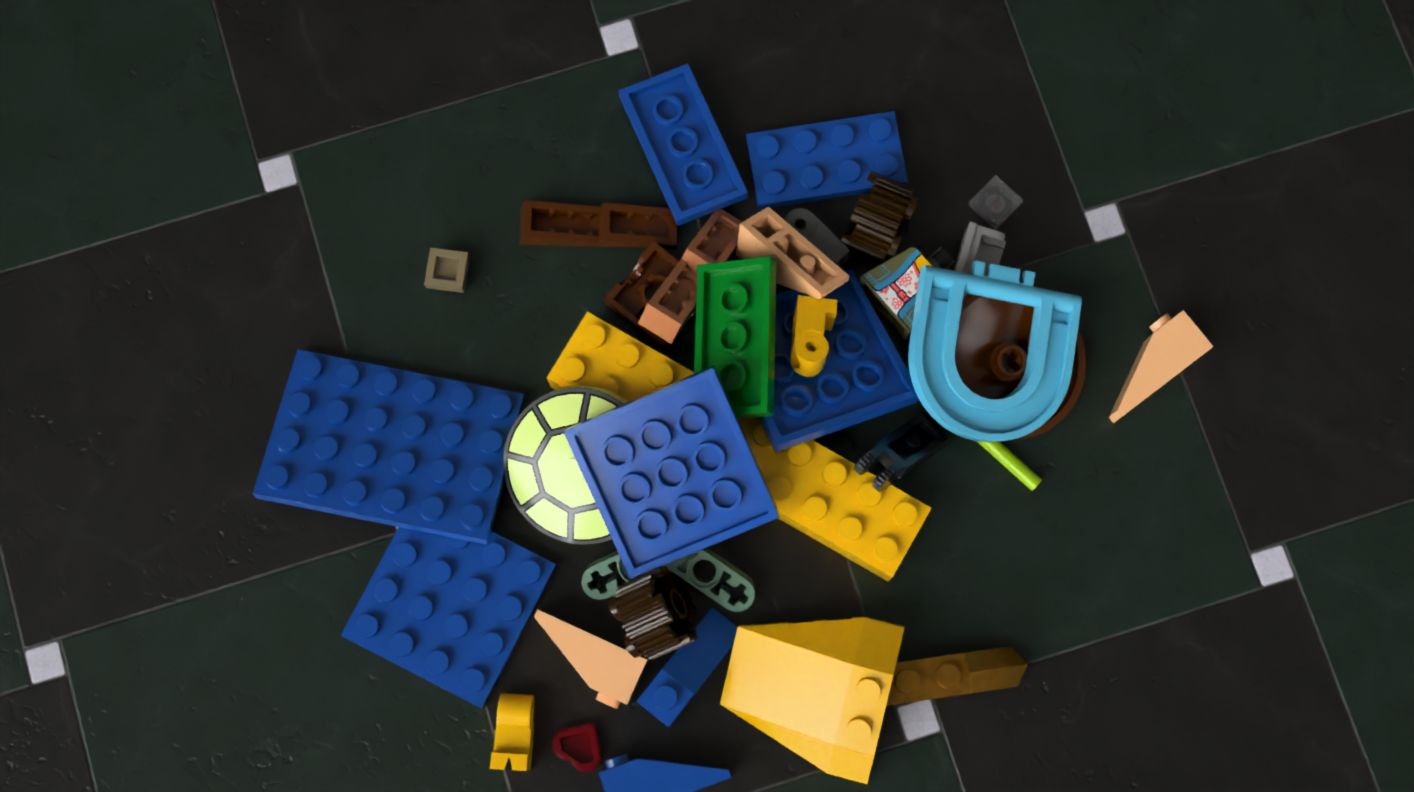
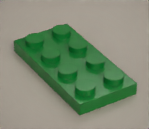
(739, 331)

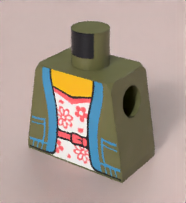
(895, 284)

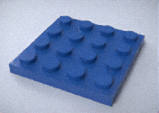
(858, 380)
(672, 472)
(450, 608)

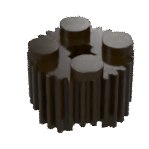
(880, 215)
(654, 614)

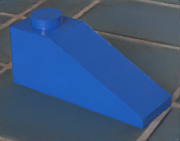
(689, 668)
(658, 776)

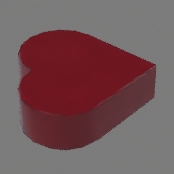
(580, 746)

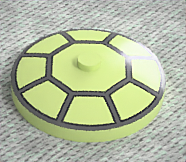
(543, 470)

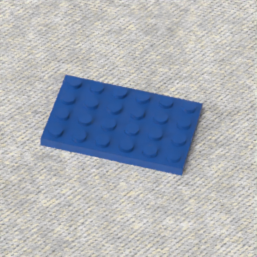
(389, 446)

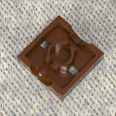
(637, 289)

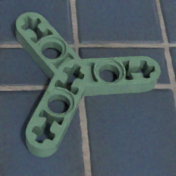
(683, 568)

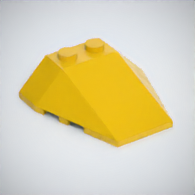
(816, 687)

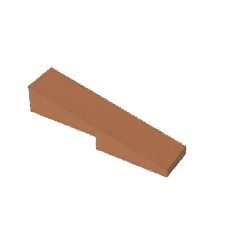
(676, 296)

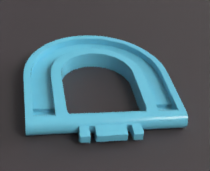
(934, 345)

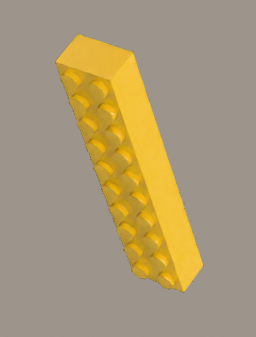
(808, 482)

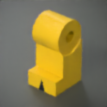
(808, 342)
(513, 733)

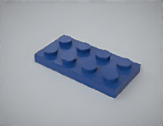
(683, 144)
(824, 159)

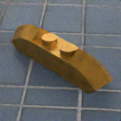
(956, 675)

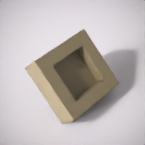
(447, 270)

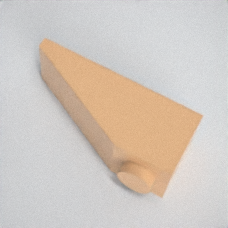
(797, 260)
(1162, 356)
(599, 662)

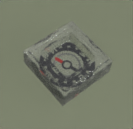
(995, 202)

